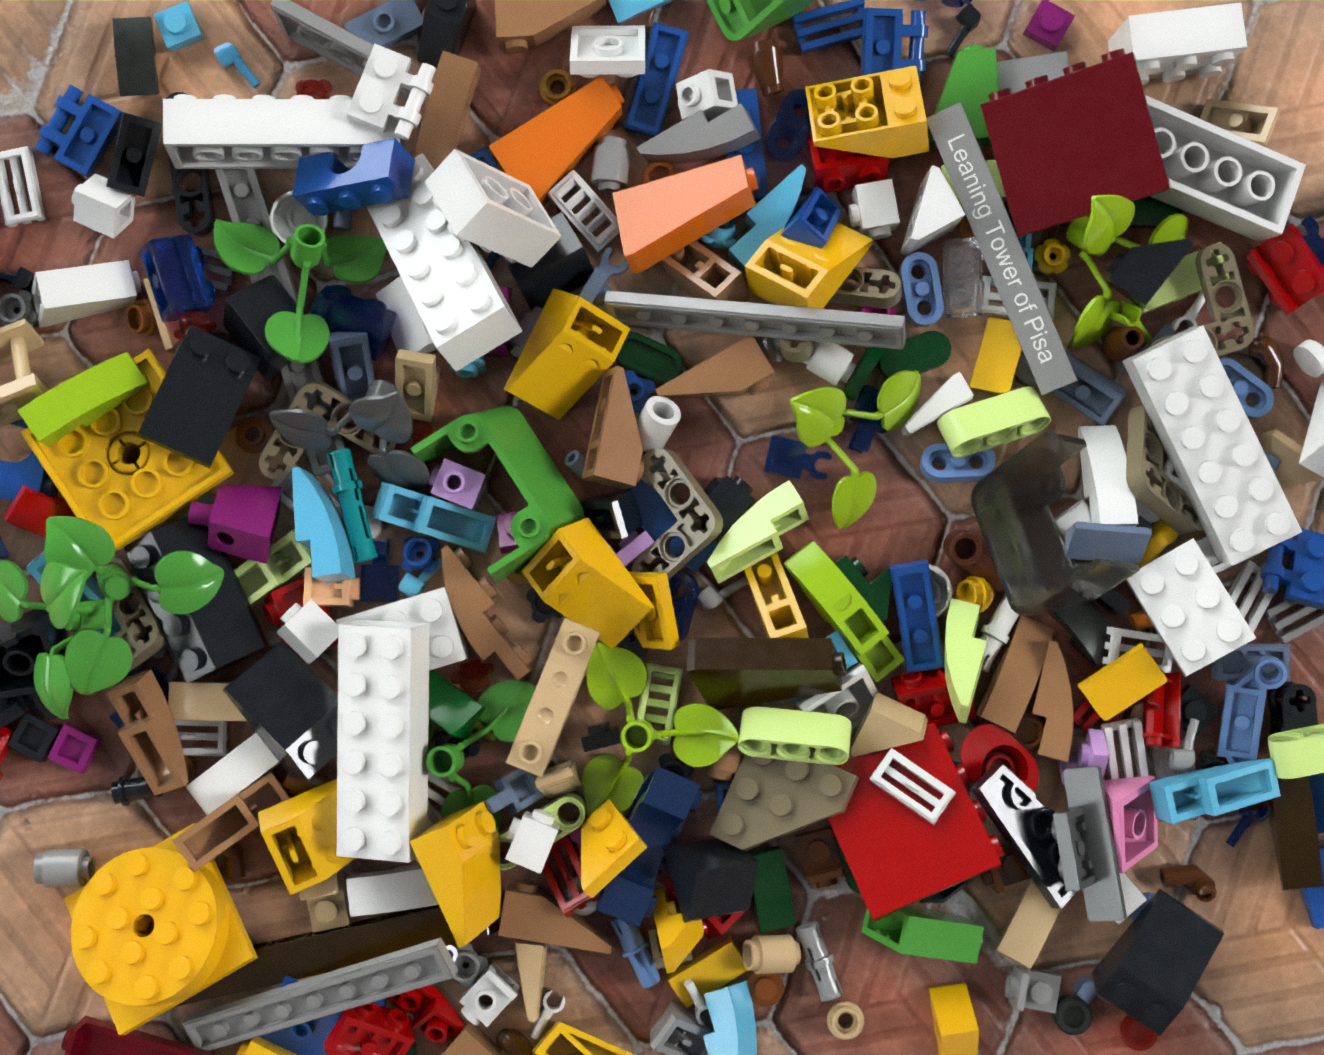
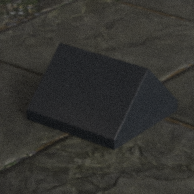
(561, 268)
(246, 318)
(711, 878)

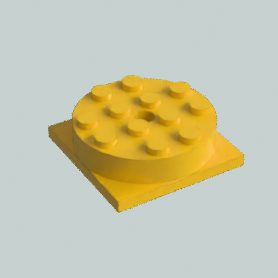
(122, 497)
(192, 941)

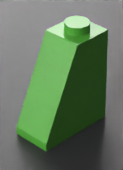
(970, 81)
(927, 934)

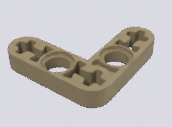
(857, 297)
(1222, 317)
(300, 402)
(1147, 478)
(688, 523)
(134, 632)

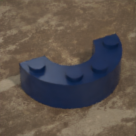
(656, 817)

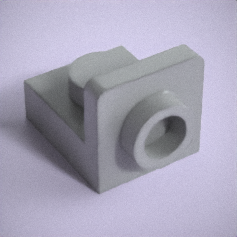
(1033, 989)

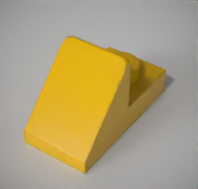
(674, 935)

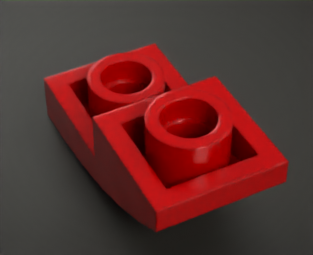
(32, 508)
(433, 1014)

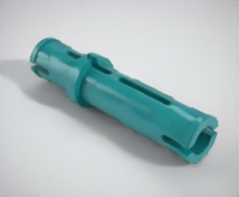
(349, 494)

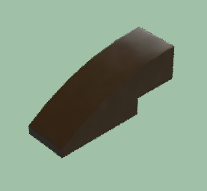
(1295, 835)

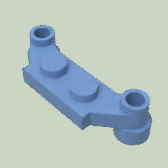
(1245, 709)

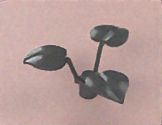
(381, 413)

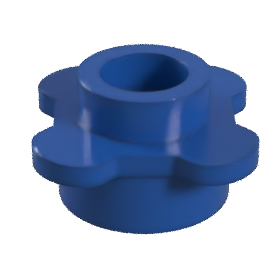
(643, 387)
(412, 547)

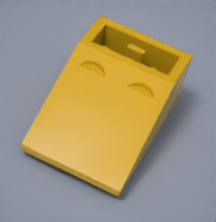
(870, 114)
(803, 274)
(565, 353)
(588, 582)
(304, 837)

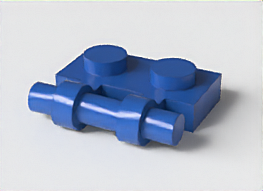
(883, 40)
(88, 135)
(1305, 570)

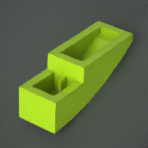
(83, 398)

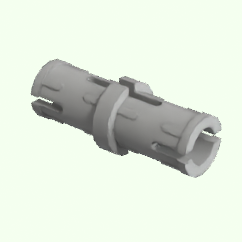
(819, 961)

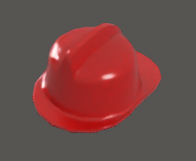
(994, 745)

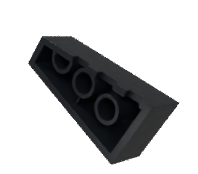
(20, 647)

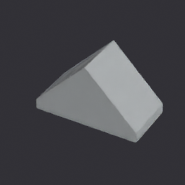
(678, 1033)

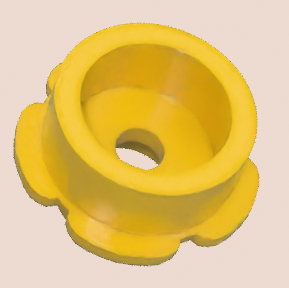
(1043, 260)

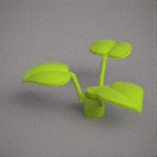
(1094, 235)
(821, 415)
(700, 731)

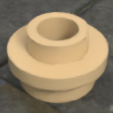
(850, 1030)

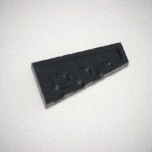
(1026, 829)

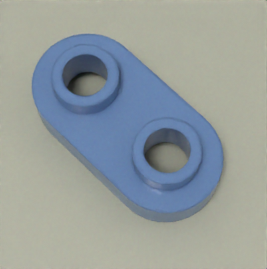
(923, 290)
(1247, 383)
(955, 468)

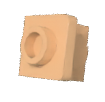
(331, 594)

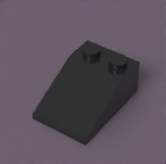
(199, 396)
(289, 710)
(1157, 962)

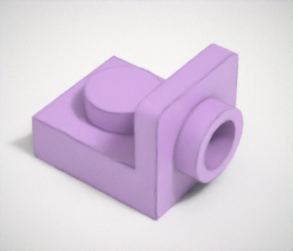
(633, 546)
(1090, 753)

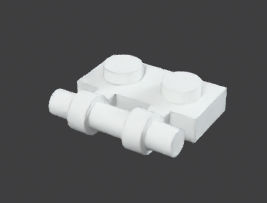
(379, 89)

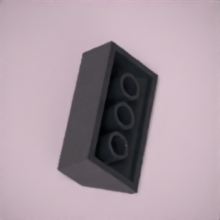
(217, 632)

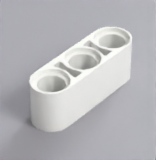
(233, 774)

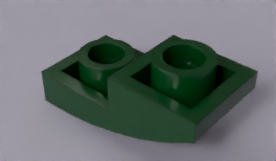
(772, 891)

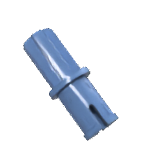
(636, 950)

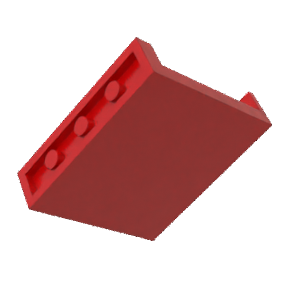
(896, 851)

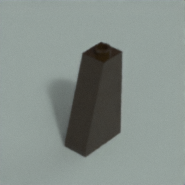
(763, 669)

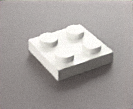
(607, 50)

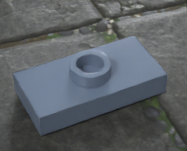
(387, 23)
(1242, 659)

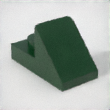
(875, 592)

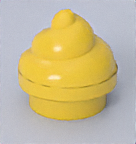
(975, 591)

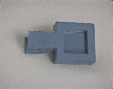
(597, 285)
(515, 792)

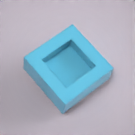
(179, 26)

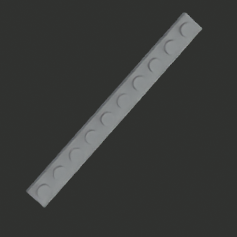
(249, 205)

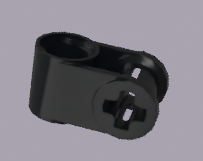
(1295, 713)

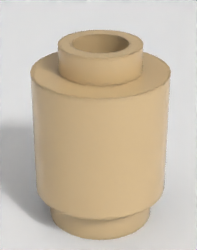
(771, 954)

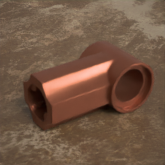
(977, 560)

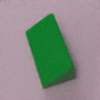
(452, 707)

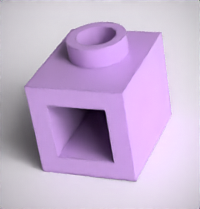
(458, 484)

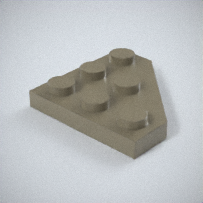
(779, 798)

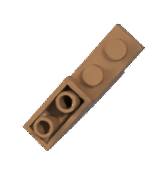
(471, 601)

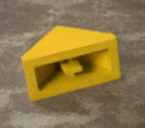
(954, 1019)

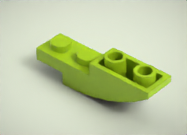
(844, 609)

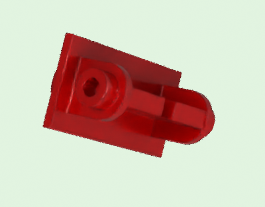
(1163, 714)

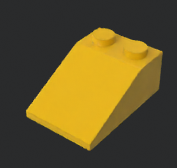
(463, 869)

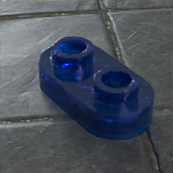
(789, 127)
(684, 605)

